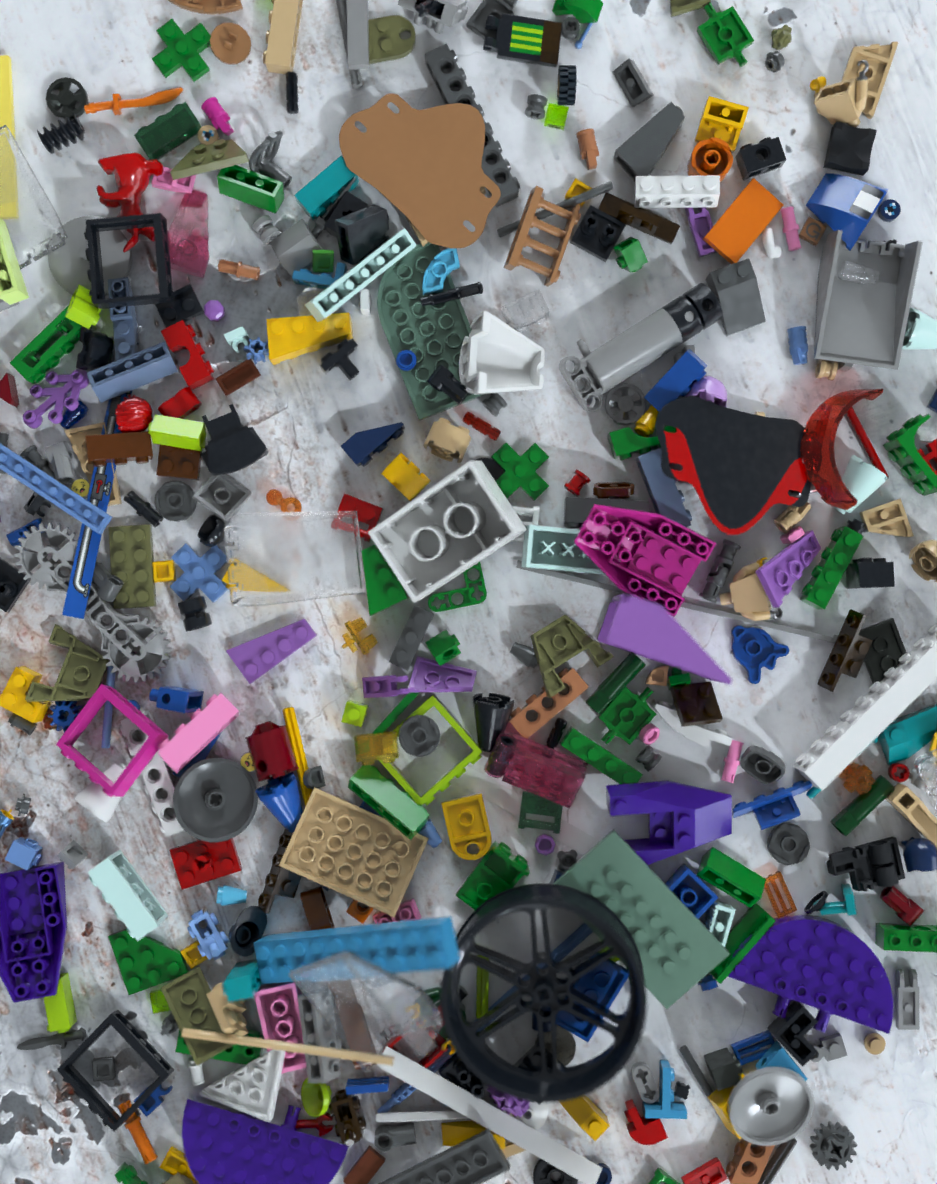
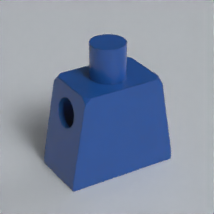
(177, 699)

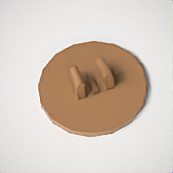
(230, 43)

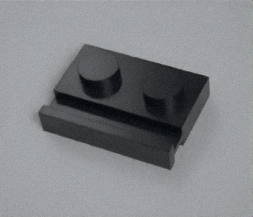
(183, 308)

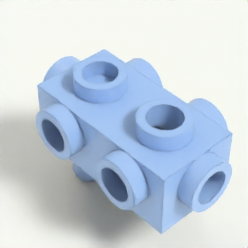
(210, 939)

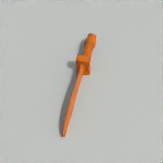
(117, 104)

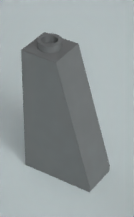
(647, 145)

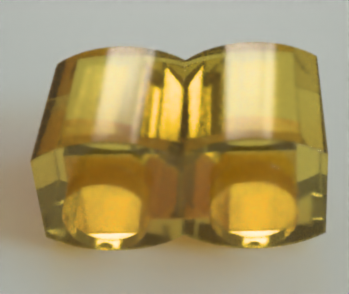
(376, 747)

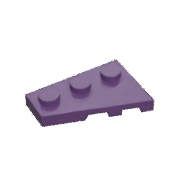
(431, 677)

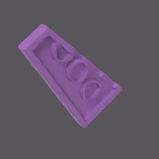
(787, 567)
(267, 651)

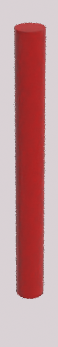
(865, 440)

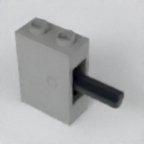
(443, 11)

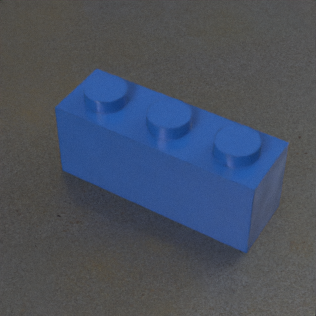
(677, 380)

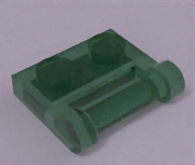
(538, 805)

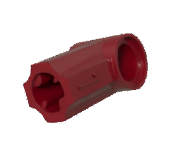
(904, 907)

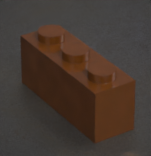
(119, 448)

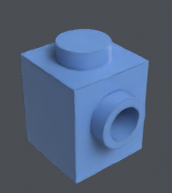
(24, 853)

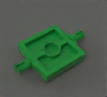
(725, 35)
(627, 715)

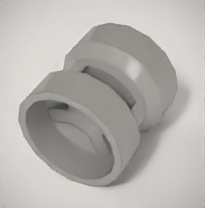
(266, 229)

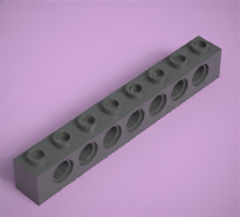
(445, 58)

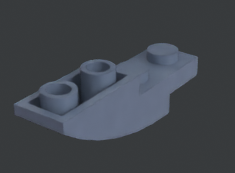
(124, 319)

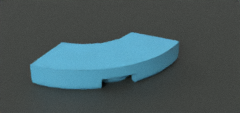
(438, 270)

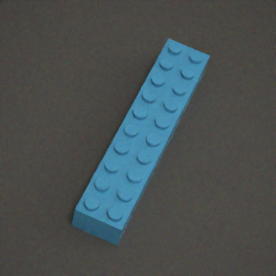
(391, 946)

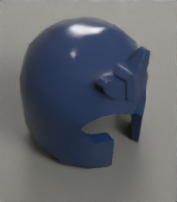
(919, 854)

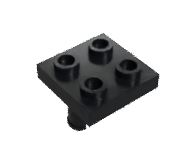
(597, 233)
(341, 359)
(11, 585)
(460, 1075)

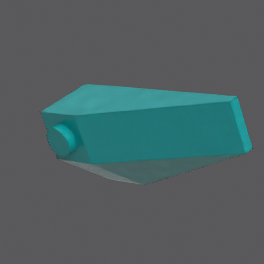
(908, 734)

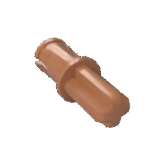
(239, 269)

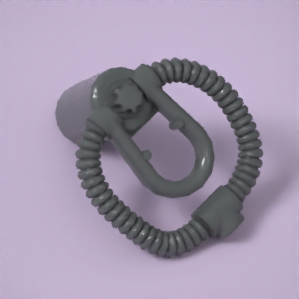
(266, 166)

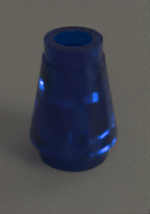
(70, 418)

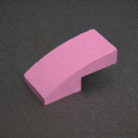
(181, 185)

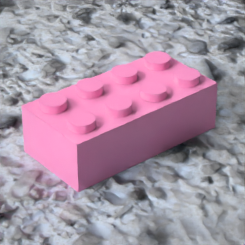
(198, 733)
(281, 1019)

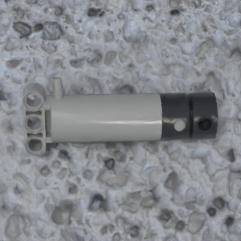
(641, 344)

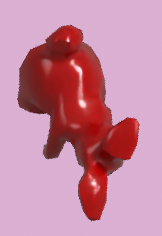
(132, 178)

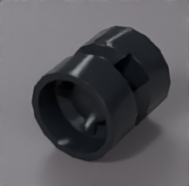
(191, 607)

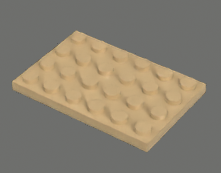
(353, 852)

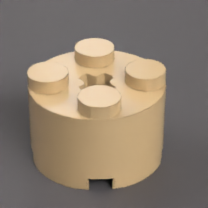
(447, 440)

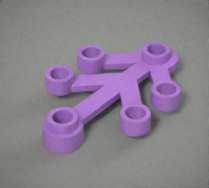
(74, 382)

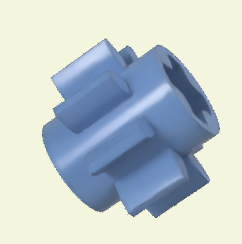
(260, 356)

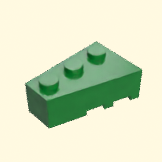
(381, 582)

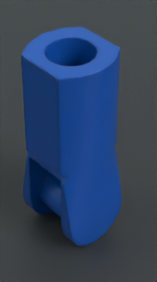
(15, 535)

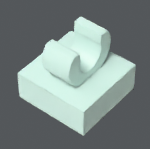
(237, 336)

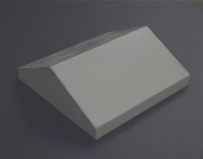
(295, 247)
(222, 496)

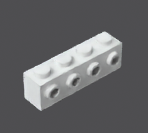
(677, 191)

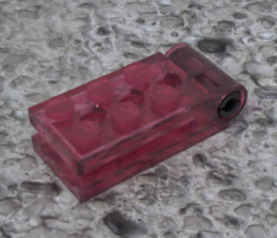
(536, 768)

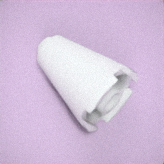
(96, 800)

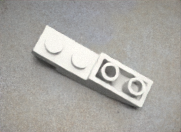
(696, 733)

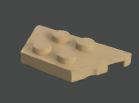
(879, 63)

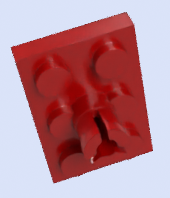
(204, 861)

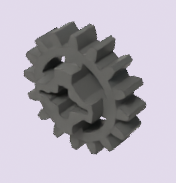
(823, 1148)

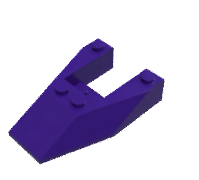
(677, 816)

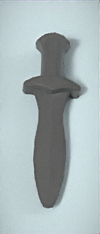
(57, 1039)

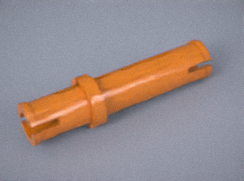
(138, 1133)

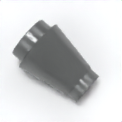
(524, 654)

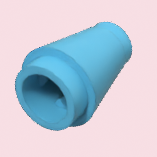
(230, 895)

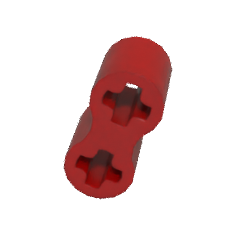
(181, 404)

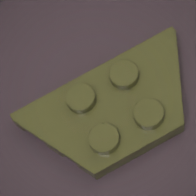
(209, 158)

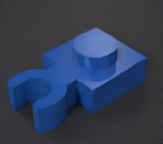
(153, 1100)

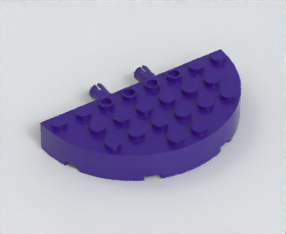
(821, 967)
(245, 1150)

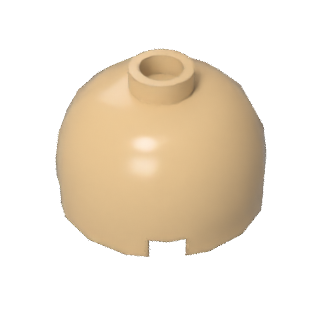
(925, 559)

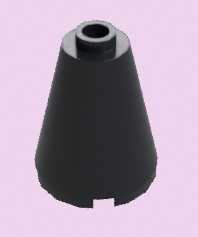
(491, 718)

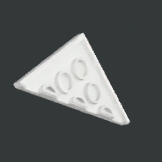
(251, 1087)

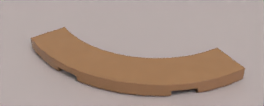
(209, 6)

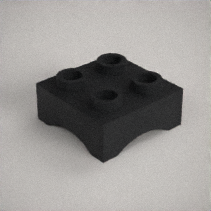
(849, 149)

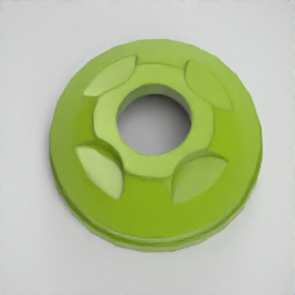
(315, 1098)

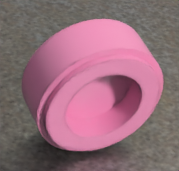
(649, 734)

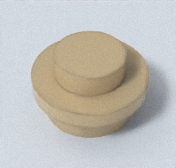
(874, 1043)

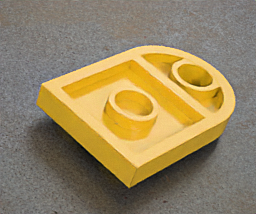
(467, 824)

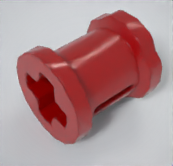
(577, 483)

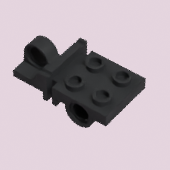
(869, 864)

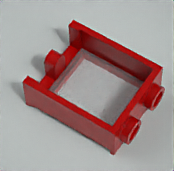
(433, 1052)

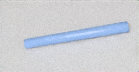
(108, 710)

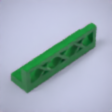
(755, 922)

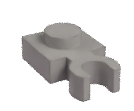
(831, 1047)

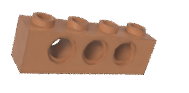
(560, 701)
(758, 1159)

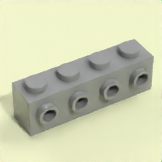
(317, 1033)

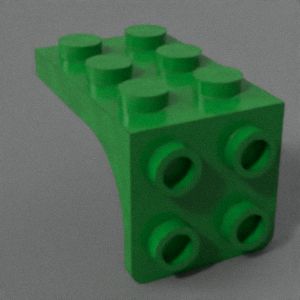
(903, 451)
(492, 875)

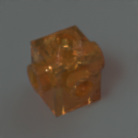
(850, 778)

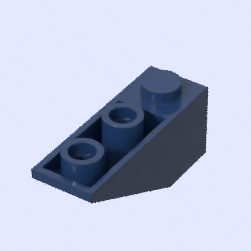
(368, 442)

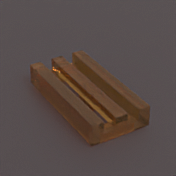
(771, 878)

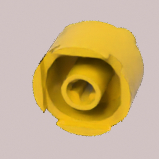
(405, 476)

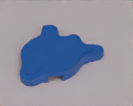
(754, 650)

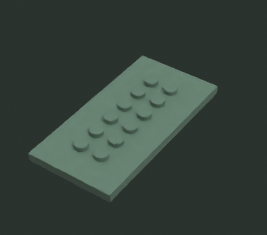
(669, 937)

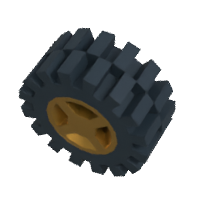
(566, 85)

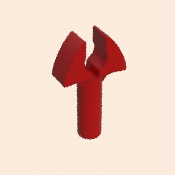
(316, 1123)

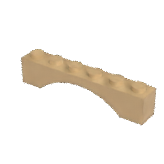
(914, 811)

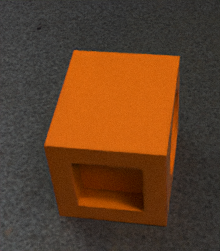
(358, 912)

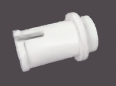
(196, 1072)

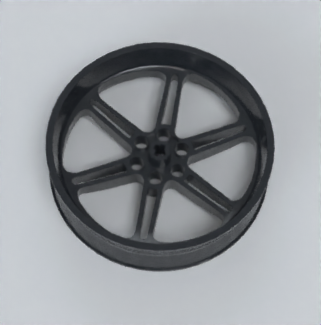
(557, 1082)

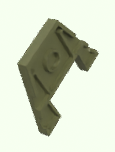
(560, 643)
(79, 675)

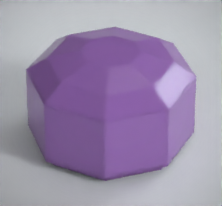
(214, 310)
(545, 844)

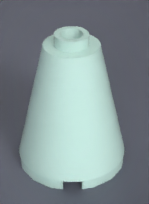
(920, 331)
(861, 480)

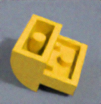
(722, 121)

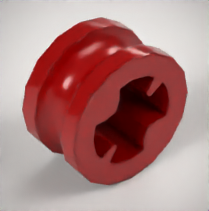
(893, 769)

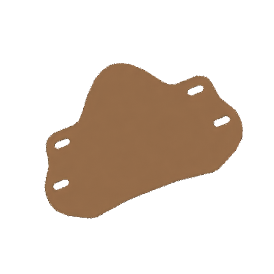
(424, 165)

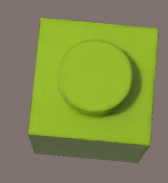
(355, 713)

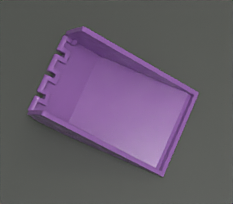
(656, 635)

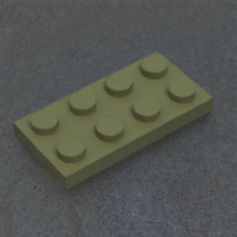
(132, 562)
(193, 1011)

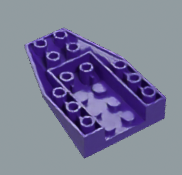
(32, 930)

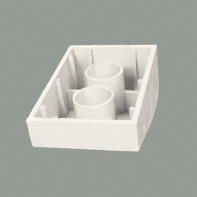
(447, 530)

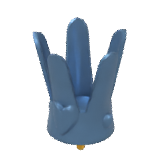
(5, 820)

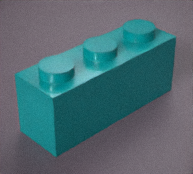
(325, 188)
(242, 981)

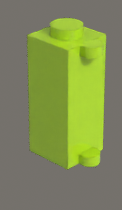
(178, 432)
(60, 1007)

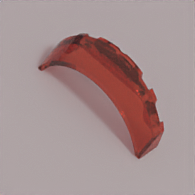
(818, 446)

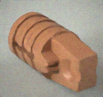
(588, 147)

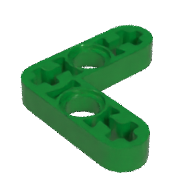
(466, 592)

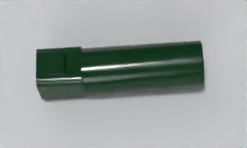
(615, 682)
(862, 806)

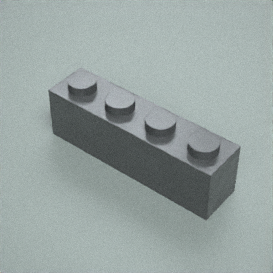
(578, 509)

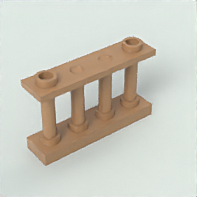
(529, 221)

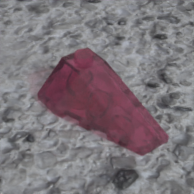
(190, 235)

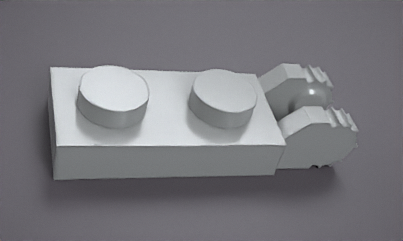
(907, 1001)

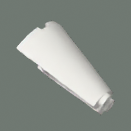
(499, 358)

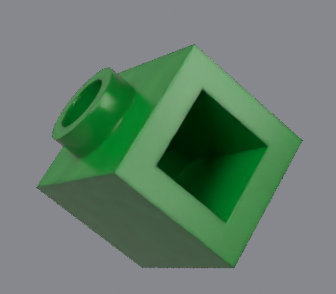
(630, 255)

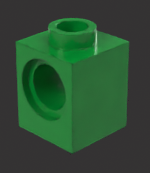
(443, 647)

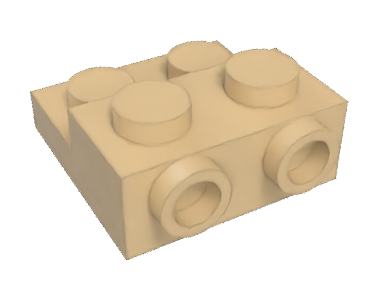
(227, 1012)

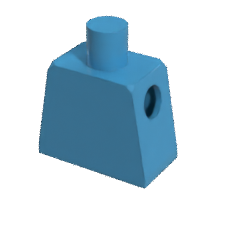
(778, 1057)

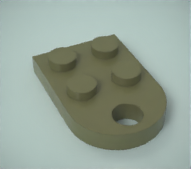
(385, 38)

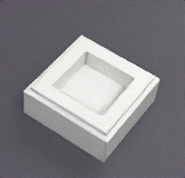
(365, 302)

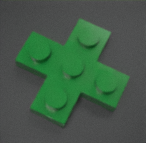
(182, 50)
(521, 470)

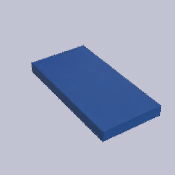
(602, 986)

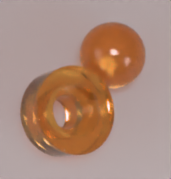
(274, 497)

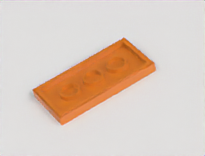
(743, 221)

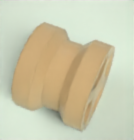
(826, 369)

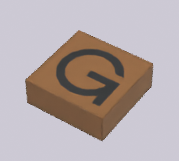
(812, 231)

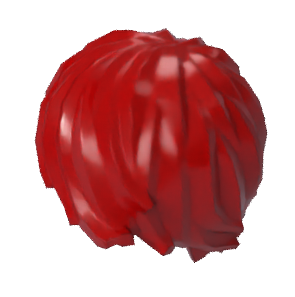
(133, 414)

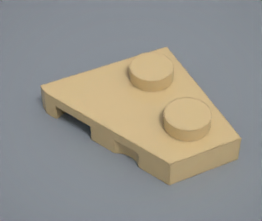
(887, 519)

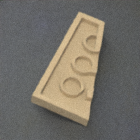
(78, 442)

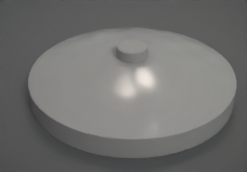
(70, 263)
(770, 1106)

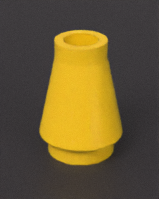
(646, 424)

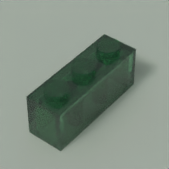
(168, 131)

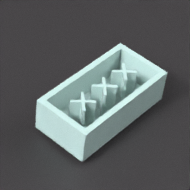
(555, 550)
(127, 895)

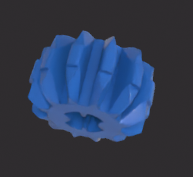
(59, 712)

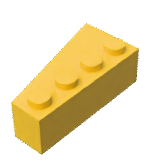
(303, 334)

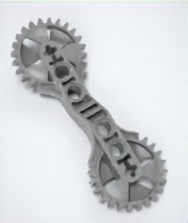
(95, 606)

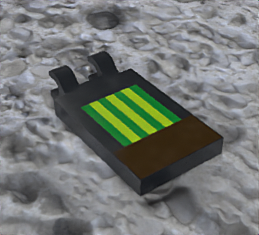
(524, 39)

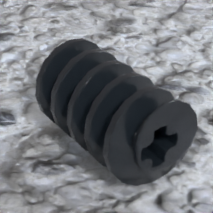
(62, 134)

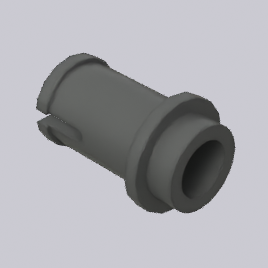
(21, 723)

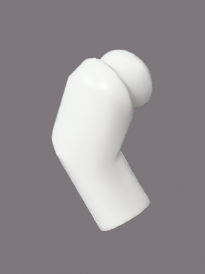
(768, 242)

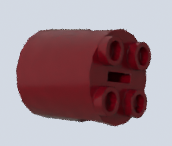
(271, 751)

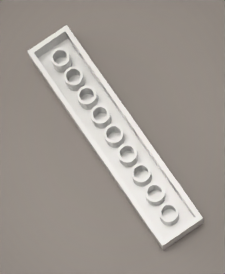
(871, 714)

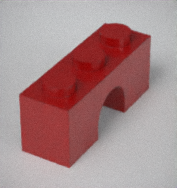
(196, 370)

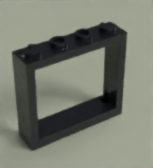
(93, 255)
(85, 1091)

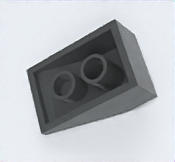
(738, 296)

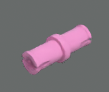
(790, 228)
(732, 761)

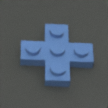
(199, 573)

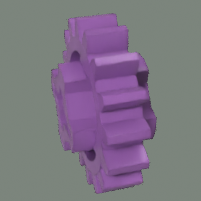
(510, 1104)

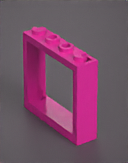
(139, 761)

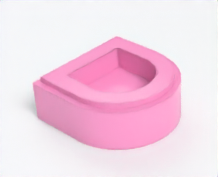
(793, 535)

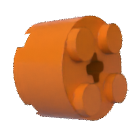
(710, 150)

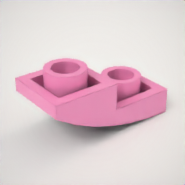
(407, 911)

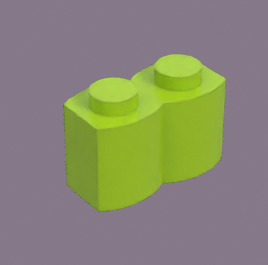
(82, 309)

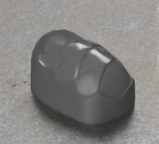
(762, 764)

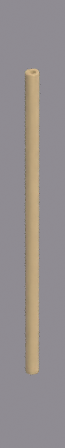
(288, 1046)

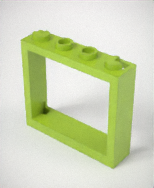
(457, 771)

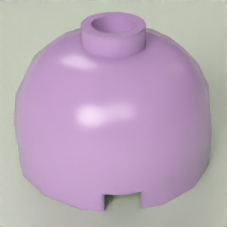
(709, 390)

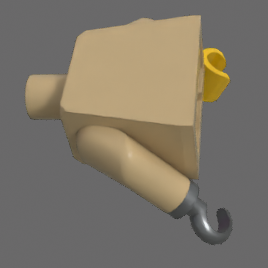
(842, 100)
(749, 595)

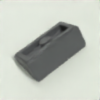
(632, 82)

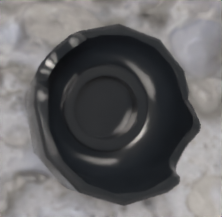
(212, 531)

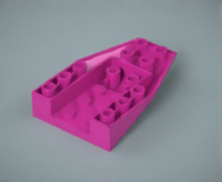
(644, 552)

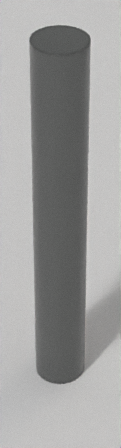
(696, 1070)

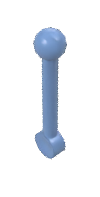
(578, 44)

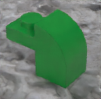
(583, 10)

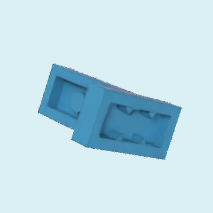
(321, 281)
(666, 1107)

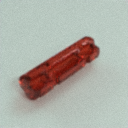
(481, 426)

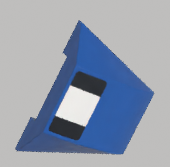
(845, 204)

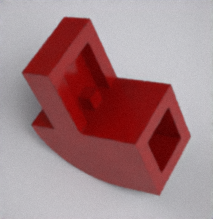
(641, 1129)

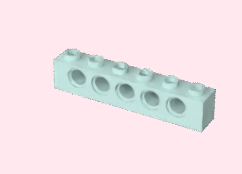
(360, 275)

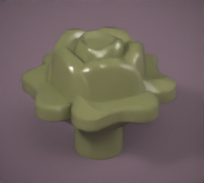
(781, 37)

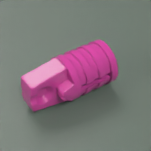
(217, 115)

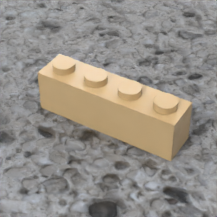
(282, 36)

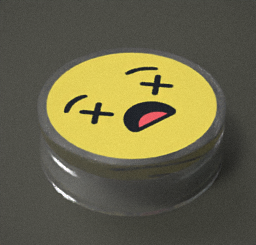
(81, 487)
(246, 762)

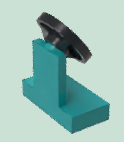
(818, 903)

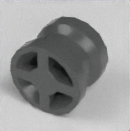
(536, 106)
(494, 403)
(648, 758)

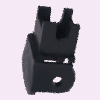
(231, 444)

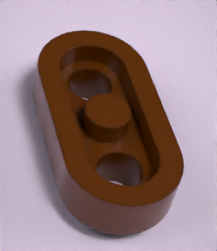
(608, 489)

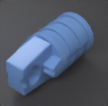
(798, 344)

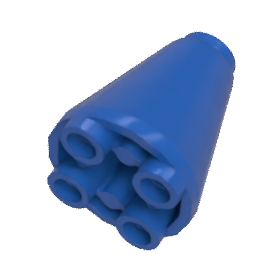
(282, 800)

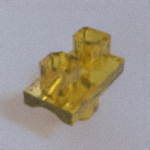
(354, 628)

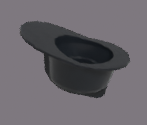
(247, 930)

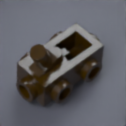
(349, 1123)

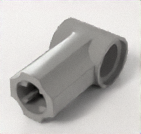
(60, 457)

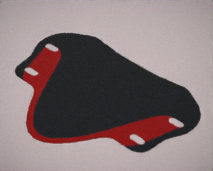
(733, 460)

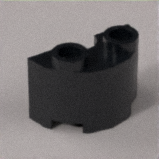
(95, 350)

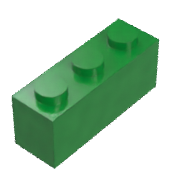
(251, 188)
(731, 877)

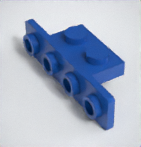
(775, 807)

